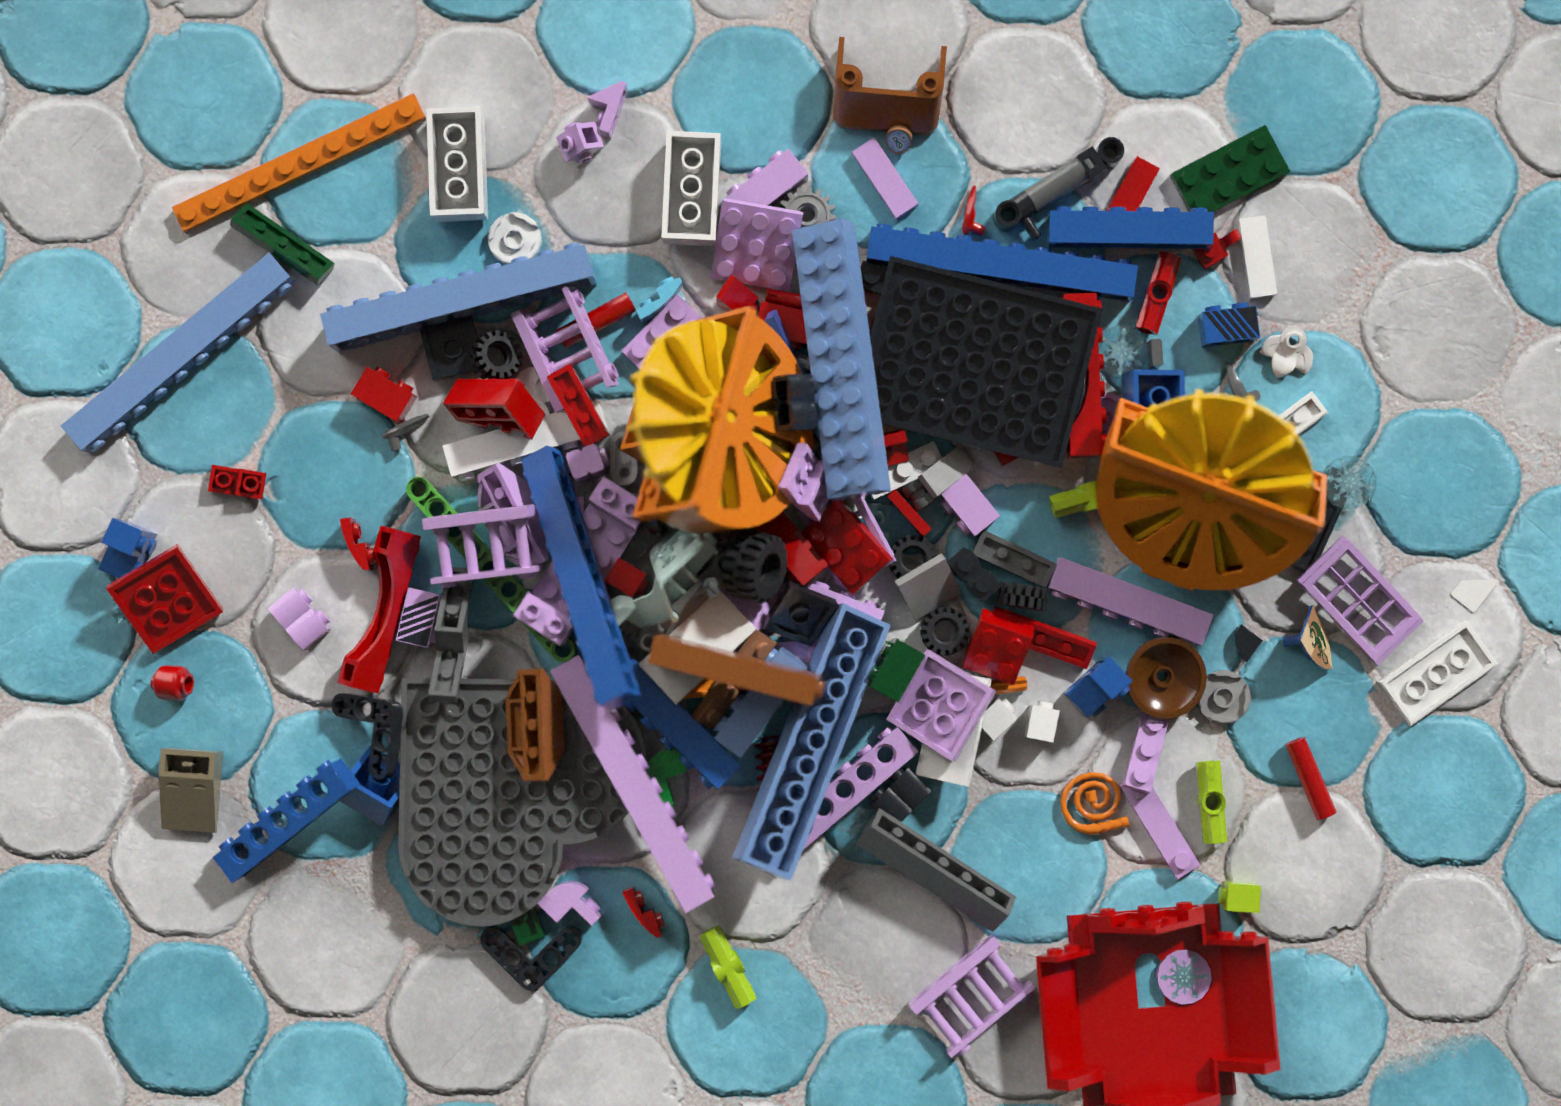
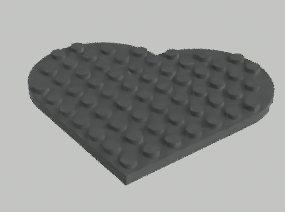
(469, 826)

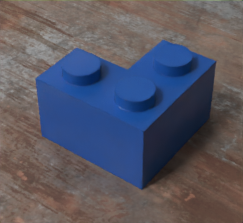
(126, 548)
(1097, 685)

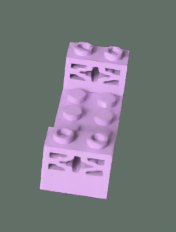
(610, 532)

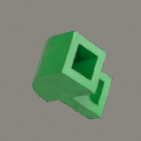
(663, 766)

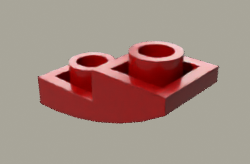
(237, 482)
(360, 551)
(649, 919)

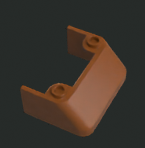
(882, 108)

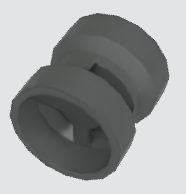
(918, 494)

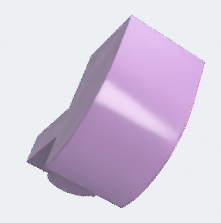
(568, 895)

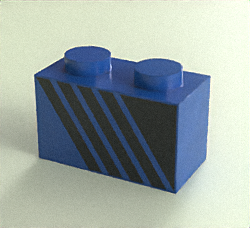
(1228, 325)

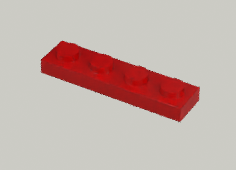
(1056, 641)

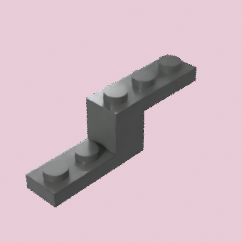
(451, 640)

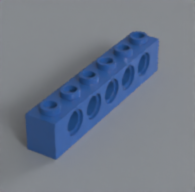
(339, 783)

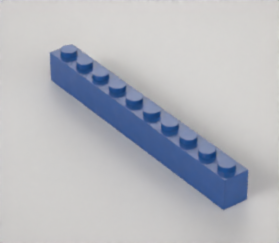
(1006, 263)
(580, 578)

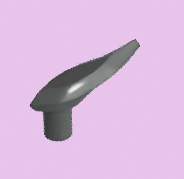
(1237, 386)
(405, 427)

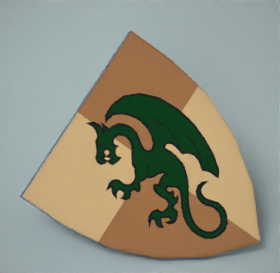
(1312, 641)

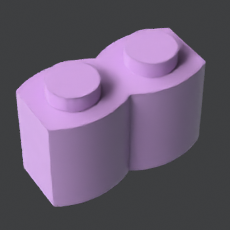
(300, 618)

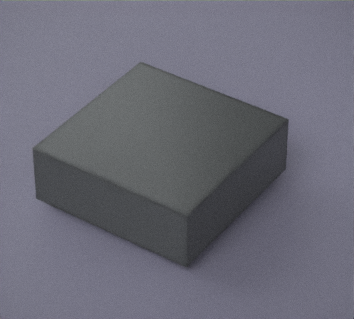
(1155, 354)

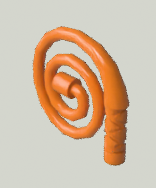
(1099, 828)

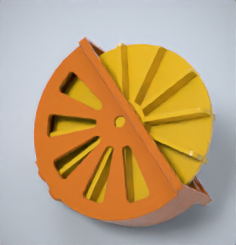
(711, 426)
(1208, 491)

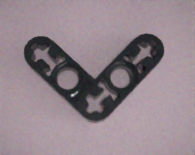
(382, 724)
(526, 962)

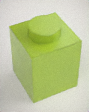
(1240, 896)

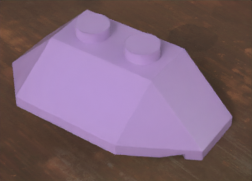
(505, 489)

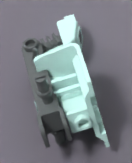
(686, 576)

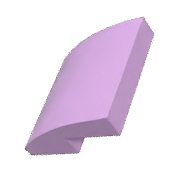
(805, 482)

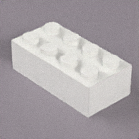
(457, 164)
(691, 188)

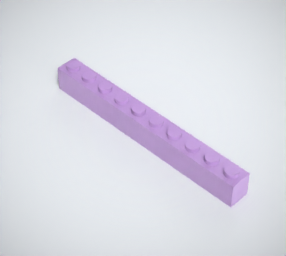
(635, 787)

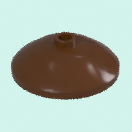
(1182, 683)

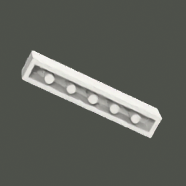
(494, 447)

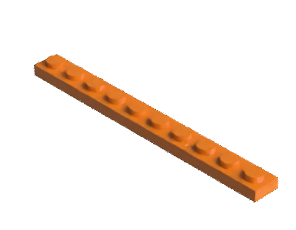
(299, 163)

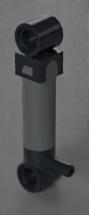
(1081, 170)

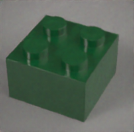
(895, 669)

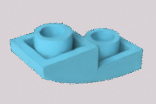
(667, 291)

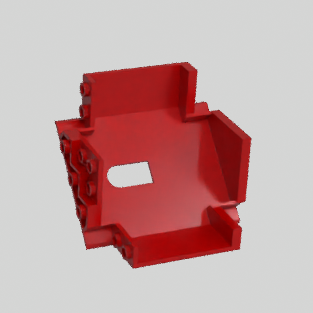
(1161, 1053)

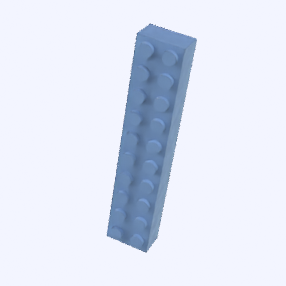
(451, 299)
(841, 360)
(811, 744)

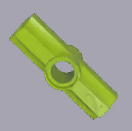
(1075, 500)
(1212, 820)
(727, 967)

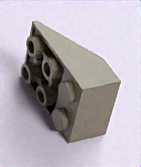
(190, 789)

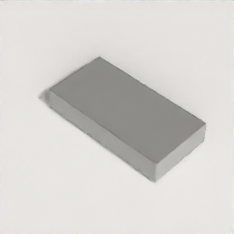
(945, 472)

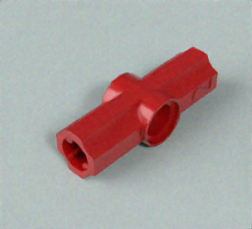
(1163, 278)

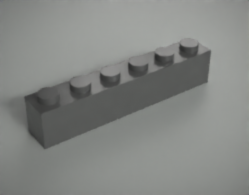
(936, 870)

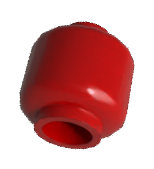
(172, 683)

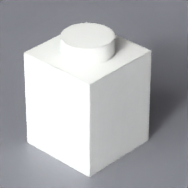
(998, 718)
(1042, 722)

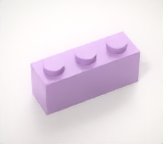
(772, 182)

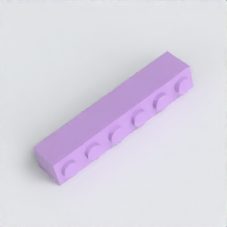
(1129, 601)

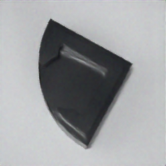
(1246, 642)

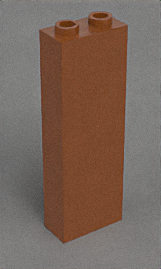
(736, 669)

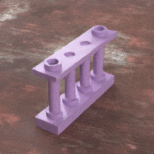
(538, 346)
(492, 520)
(946, 985)

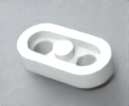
(621, 460)

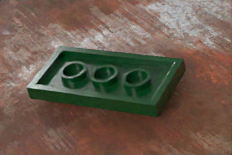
(1230, 172)

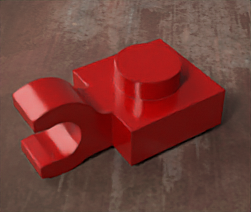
(1211, 256)

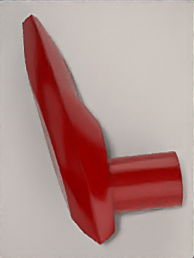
(969, 216)

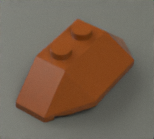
(534, 724)

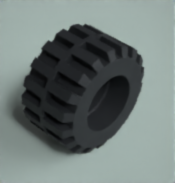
(754, 566)

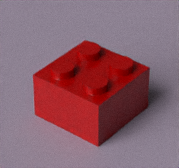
(998, 646)

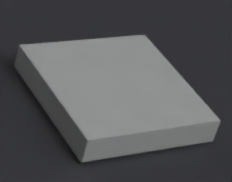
(928, 586)

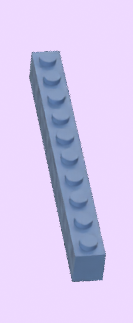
(178, 353)

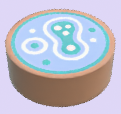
(898, 139)

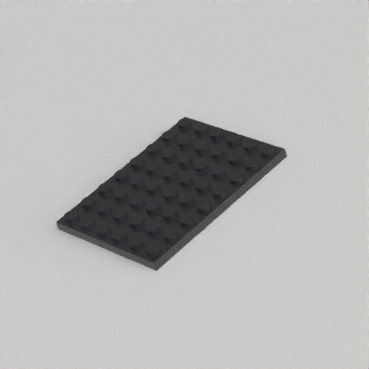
(980, 360)

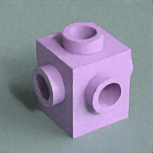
(579, 142)

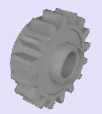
(810, 202)

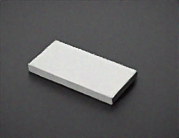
(712, 624)
(1437, 673)
(938, 767)

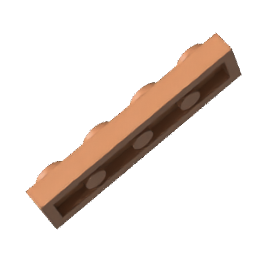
(722, 694)

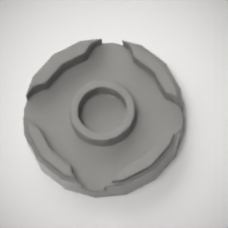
(1224, 697)

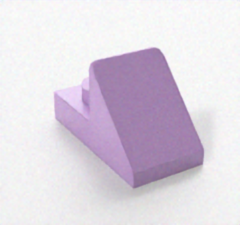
(612, 101)

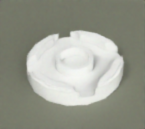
(514, 237)

